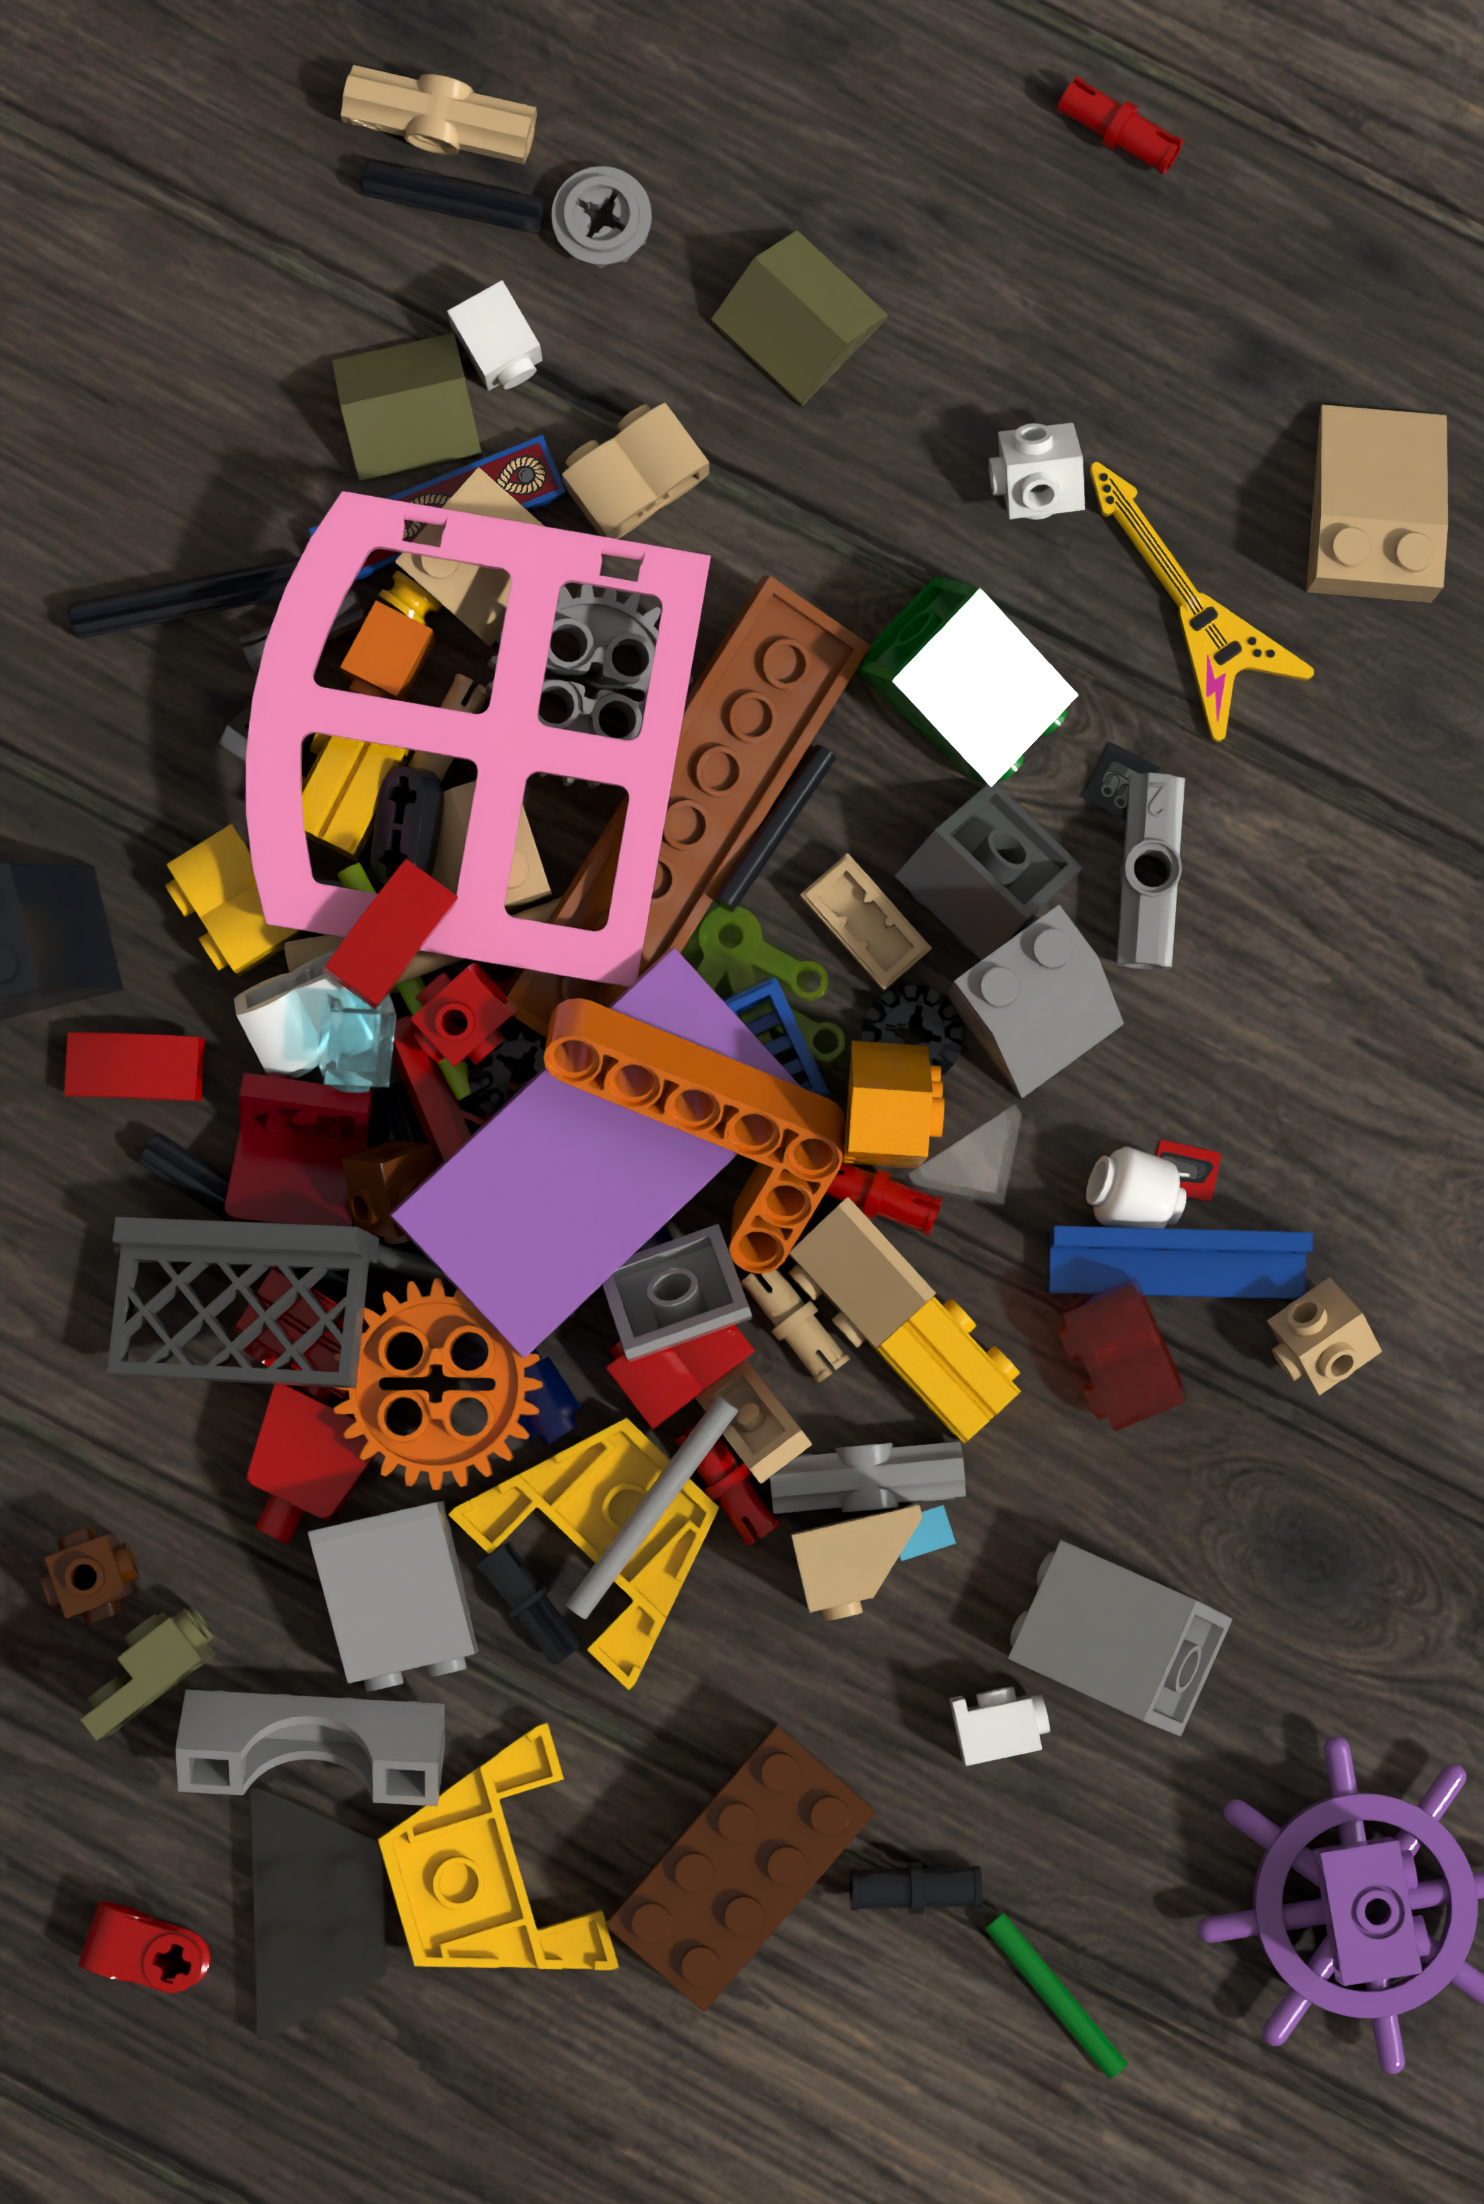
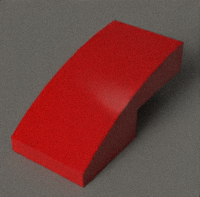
(390, 934)
(134, 1066)

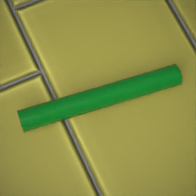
(1056, 1995)

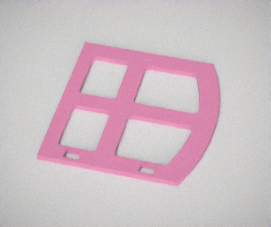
(502, 741)

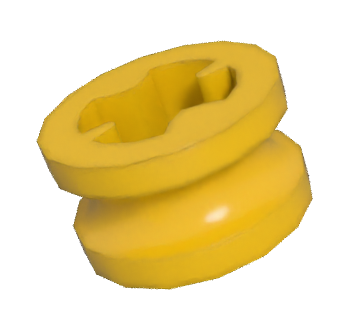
(409, 598)

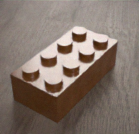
(740, 1867)

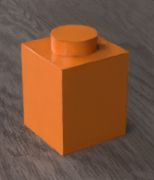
(387, 654)

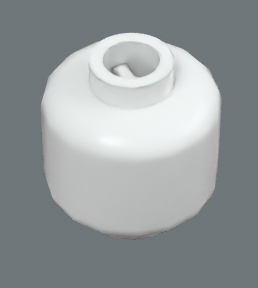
(1135, 1190)

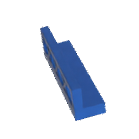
(1179, 1261)

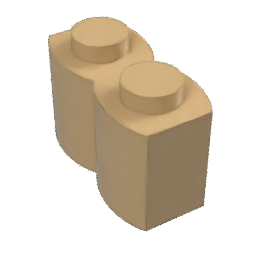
(635, 471)

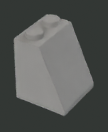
(1037, 1001)
(395, 1595)
(1118, 1637)

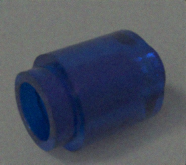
(554, 1400)

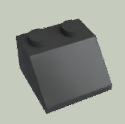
(988, 871)

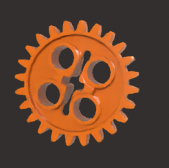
(436, 1443)

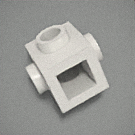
(1039, 471)

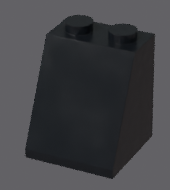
(53, 938)

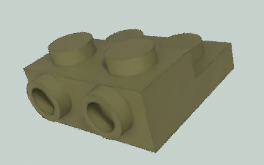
(159, 1659)

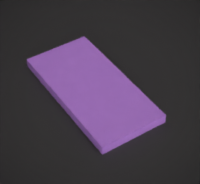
(569, 1181)

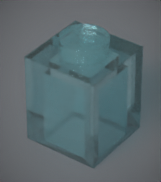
(355, 1042)

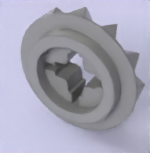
(593, 190)

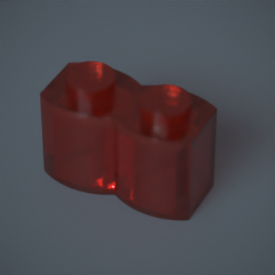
(1123, 1354)

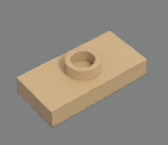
(865, 922)

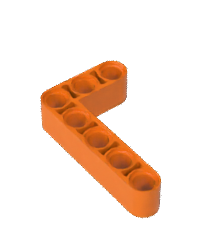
(791, 1164)

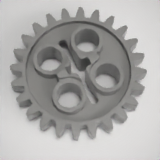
(599, 628)

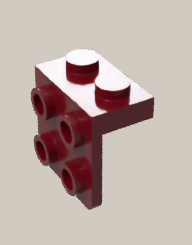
(293, 1151)

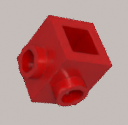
(478, 1000)

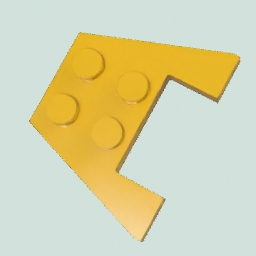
(590, 1497)
(463, 1883)

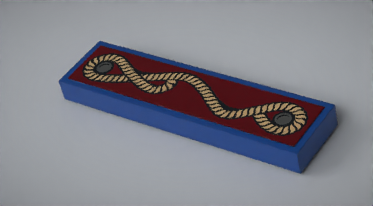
(522, 471)

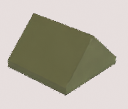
(797, 316)
(406, 408)

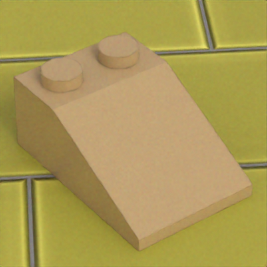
(1379, 504)

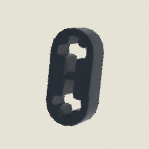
(407, 825)

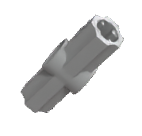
(1153, 831)
(869, 1477)

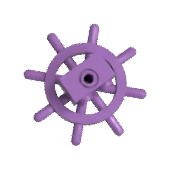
(1363, 1902)

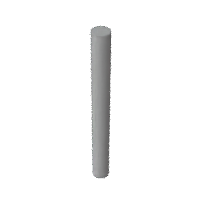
(651, 1507)

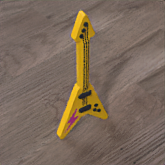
(1214, 636)

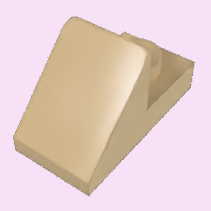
(762, 1428)

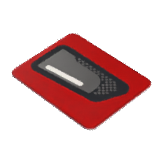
(1195, 1166)

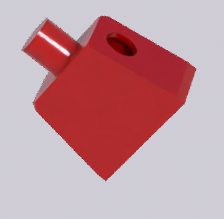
(304, 1461)

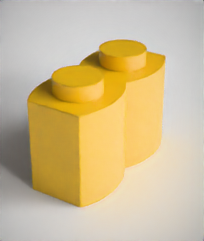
(222, 889)

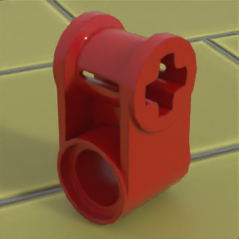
(132, 1948)

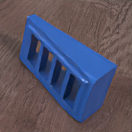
(770, 990)

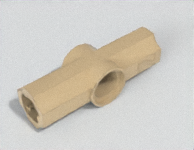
(438, 114)

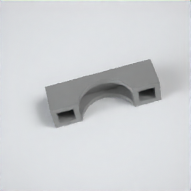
(238, 1736)

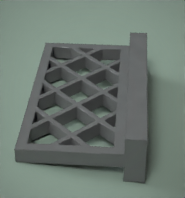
(230, 1246)

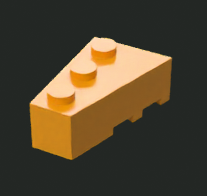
(892, 1105)

